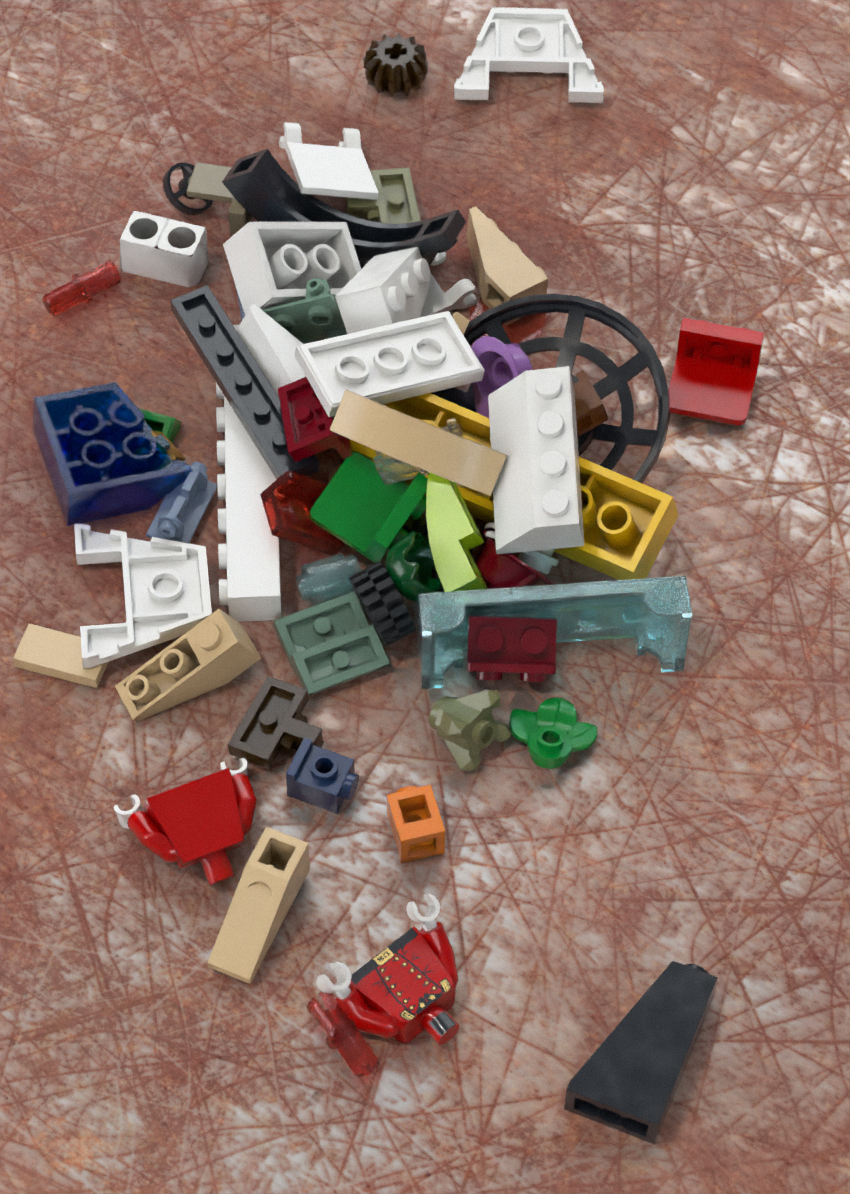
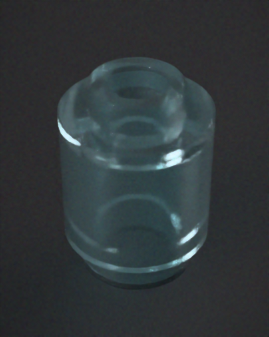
(327, 578)

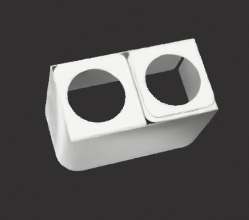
(143, 259)

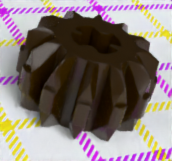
(395, 64)

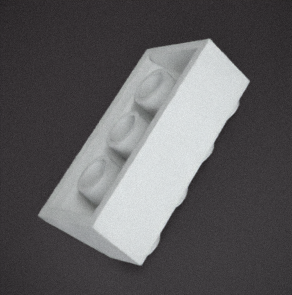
(540, 480)

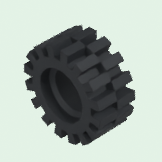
(382, 603)

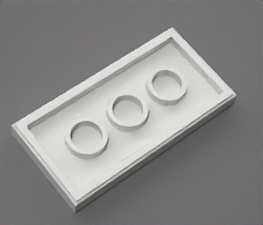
(390, 361)

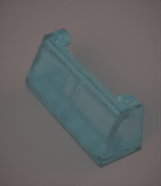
(646, 609)

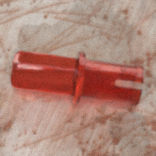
(82, 288)
(343, 1035)

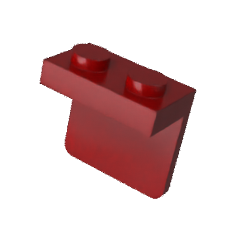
(715, 371)

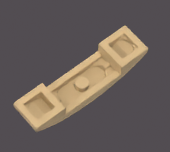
(418, 443)

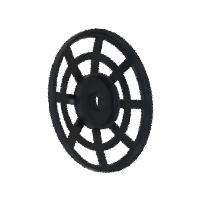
(570, 346)

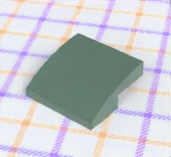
(330, 643)

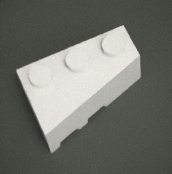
(385, 291)

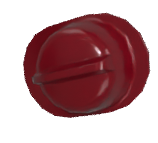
(505, 569)

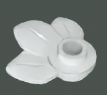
(538, 560)

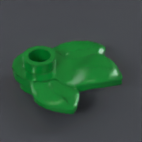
(552, 732)

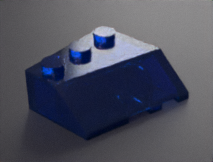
(102, 454)

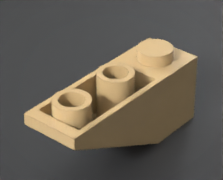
(500, 265)
(189, 667)
(260, 904)

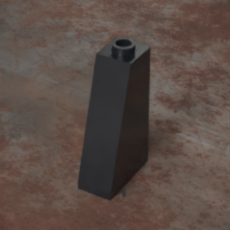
(643, 1059)

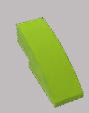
(451, 536)

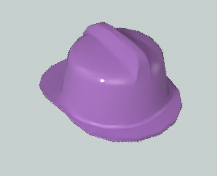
(501, 365)

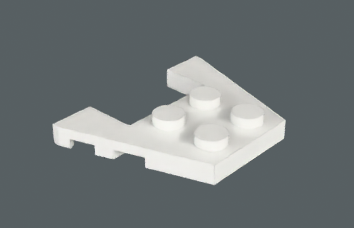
(529, 43)
(162, 590)

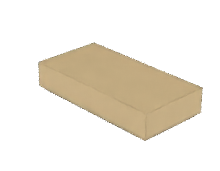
(56, 656)

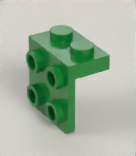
(365, 510)

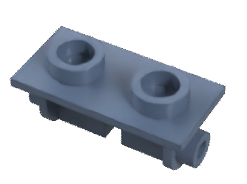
(184, 507)

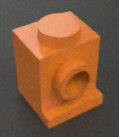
(416, 823)

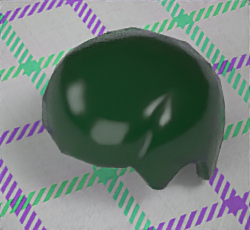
(411, 566)

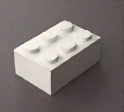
(279, 258)

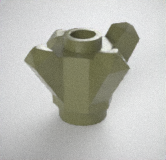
(468, 725)

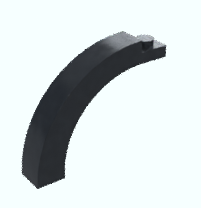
(274, 196)

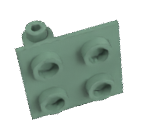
(311, 318)

